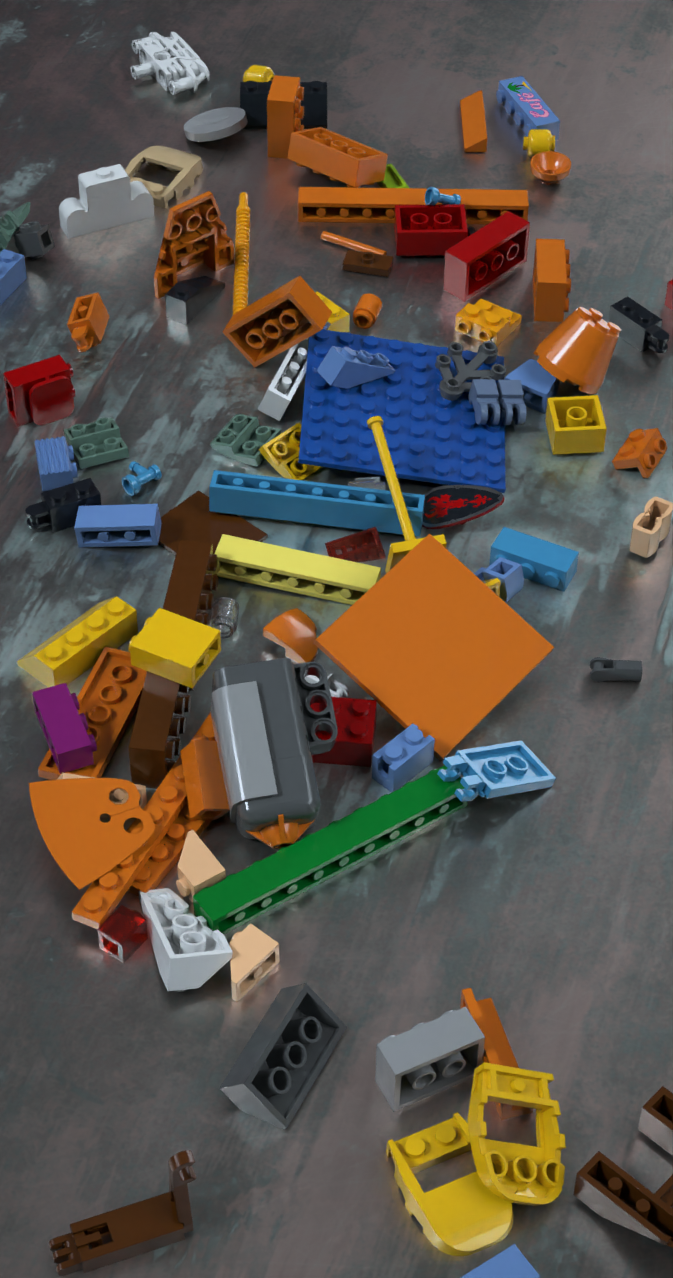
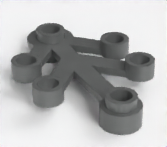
(453, 388)

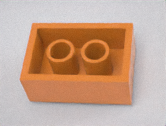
(283, 114)
(551, 280)

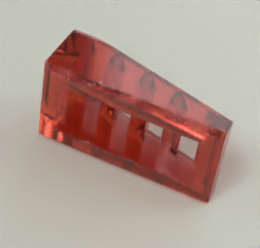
(369, 539)

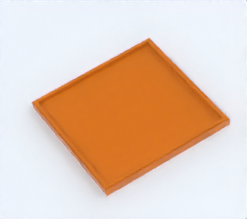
(434, 645)

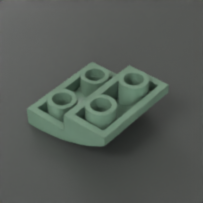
(243, 439)
(96, 442)

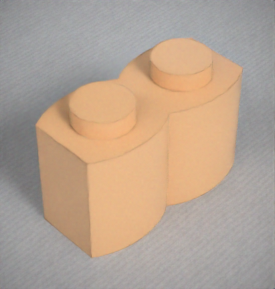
(651, 527)

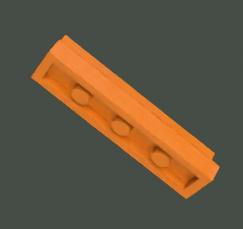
(496, 1046)

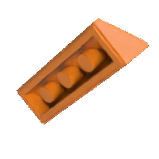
(473, 123)

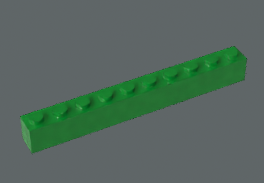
(327, 852)

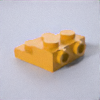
(486, 321)

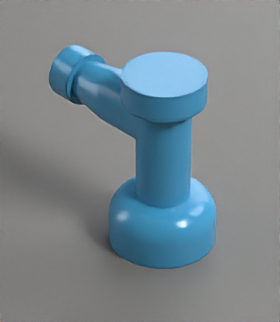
(433, 197)
(133, 484)

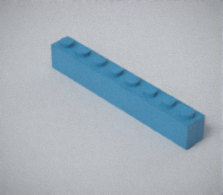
(311, 502)

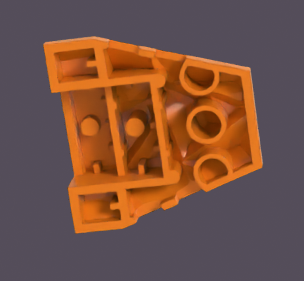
(190, 239)

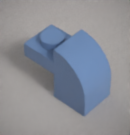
(508, 573)

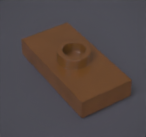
(367, 263)

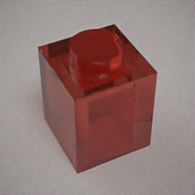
(123, 933)

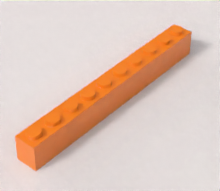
(378, 204)

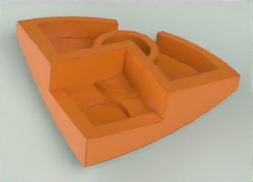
(294, 633)

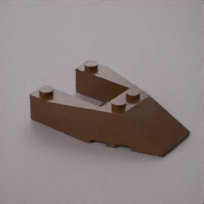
(620, 1196)

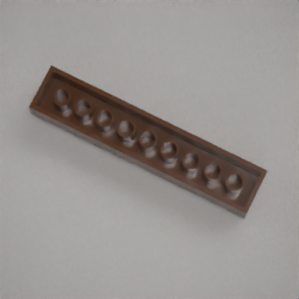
(163, 701)

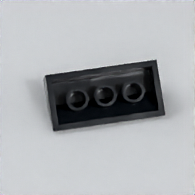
(254, 103)

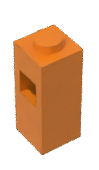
(204, 779)

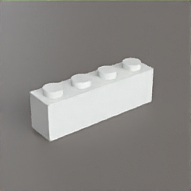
(285, 381)

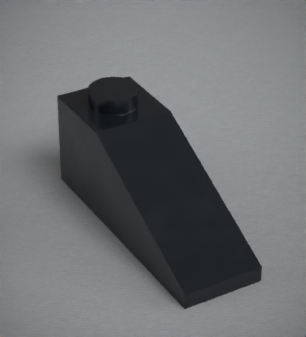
(190, 297)

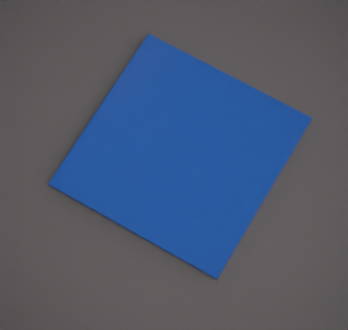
(424, 432)

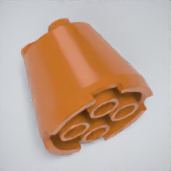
(580, 349)

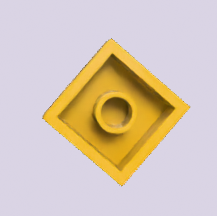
(575, 424)

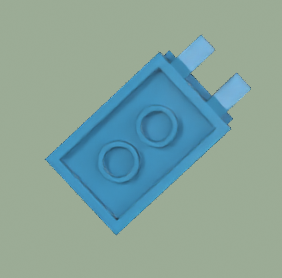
(496, 771)

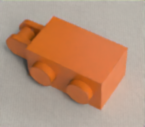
(88, 321)

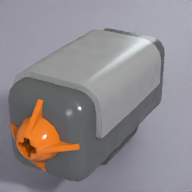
(268, 745)

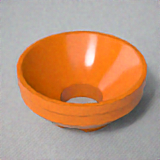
(550, 167)

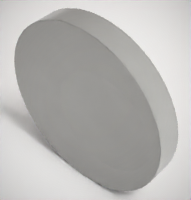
(215, 124)

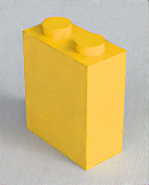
(175, 647)

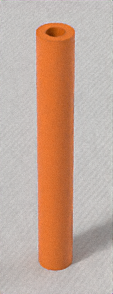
(350, 244)

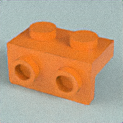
(641, 450)

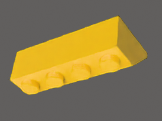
(81, 643)

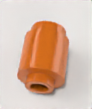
(367, 311)

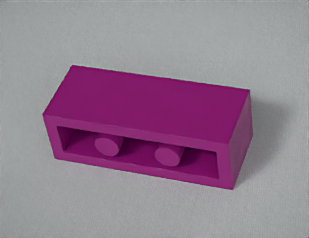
(64, 727)

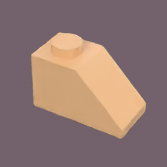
(197, 867)
(251, 960)

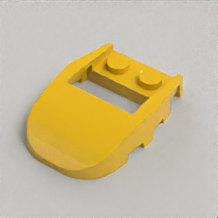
(510, 1169)
(460, 1214)

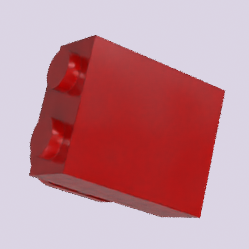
(40, 392)

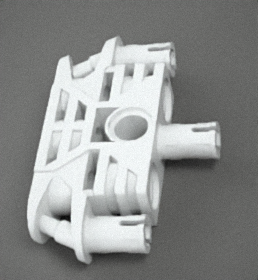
(169, 62)

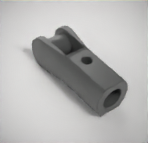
(616, 670)

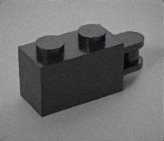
(639, 326)
(61, 505)

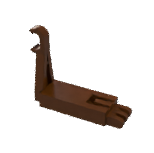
(131, 1228)

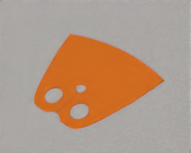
(72, 828)

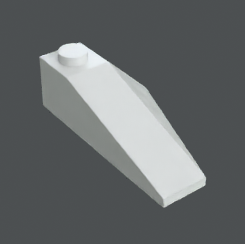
(182, 943)

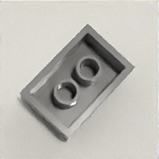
(428, 1058)

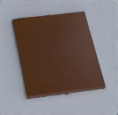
(195, 522)

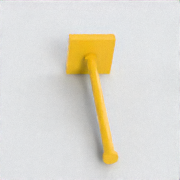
(399, 549)

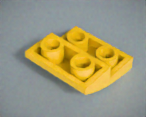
(284, 454)

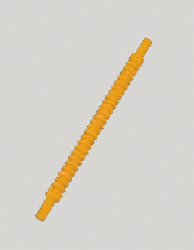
(241, 254)

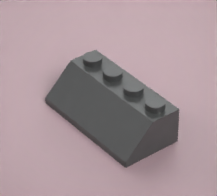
(284, 1056)

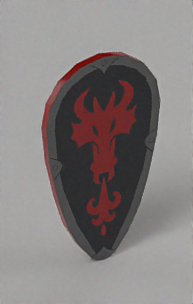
(458, 504)

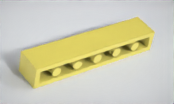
(294, 570)

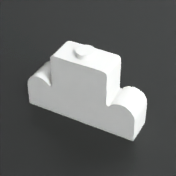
(105, 202)

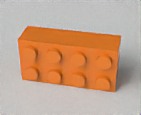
(337, 157)
(277, 321)

